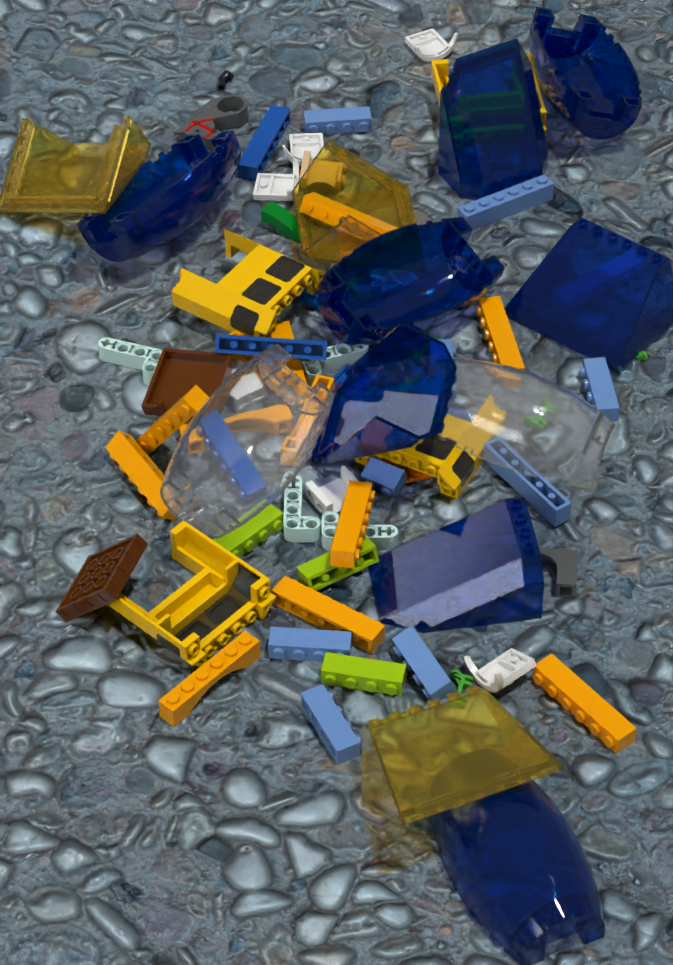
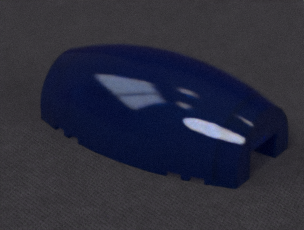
(584, 75)
(164, 198)
(405, 276)
(520, 870)

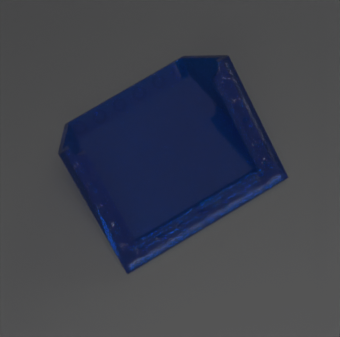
(598, 295)

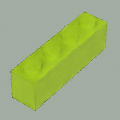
(253, 532)
(319, 574)
(363, 674)

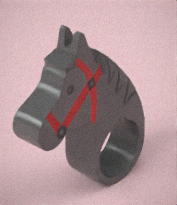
(212, 118)

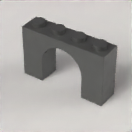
(564, 567)

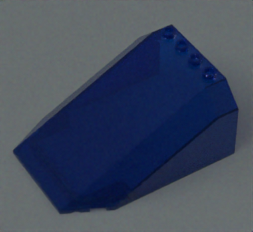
(491, 123)
(389, 398)
(463, 572)

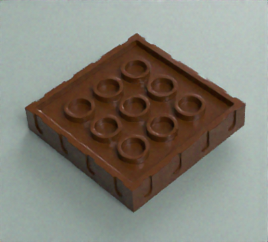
(180, 372)
(102, 578)

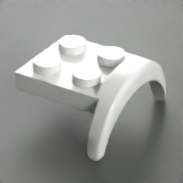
(430, 45)
(303, 142)
(276, 186)
(501, 670)

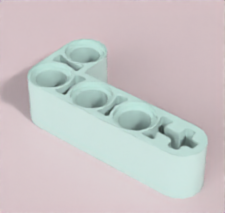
(130, 355)
(336, 358)
(295, 526)
(382, 536)

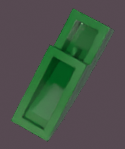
(283, 220)

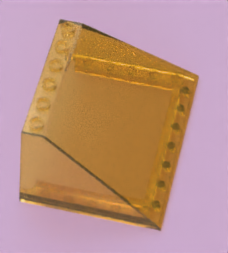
(69, 177)
(354, 183)
(447, 756)

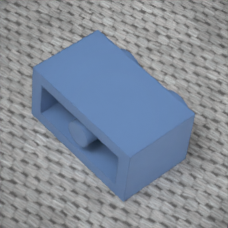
(384, 477)

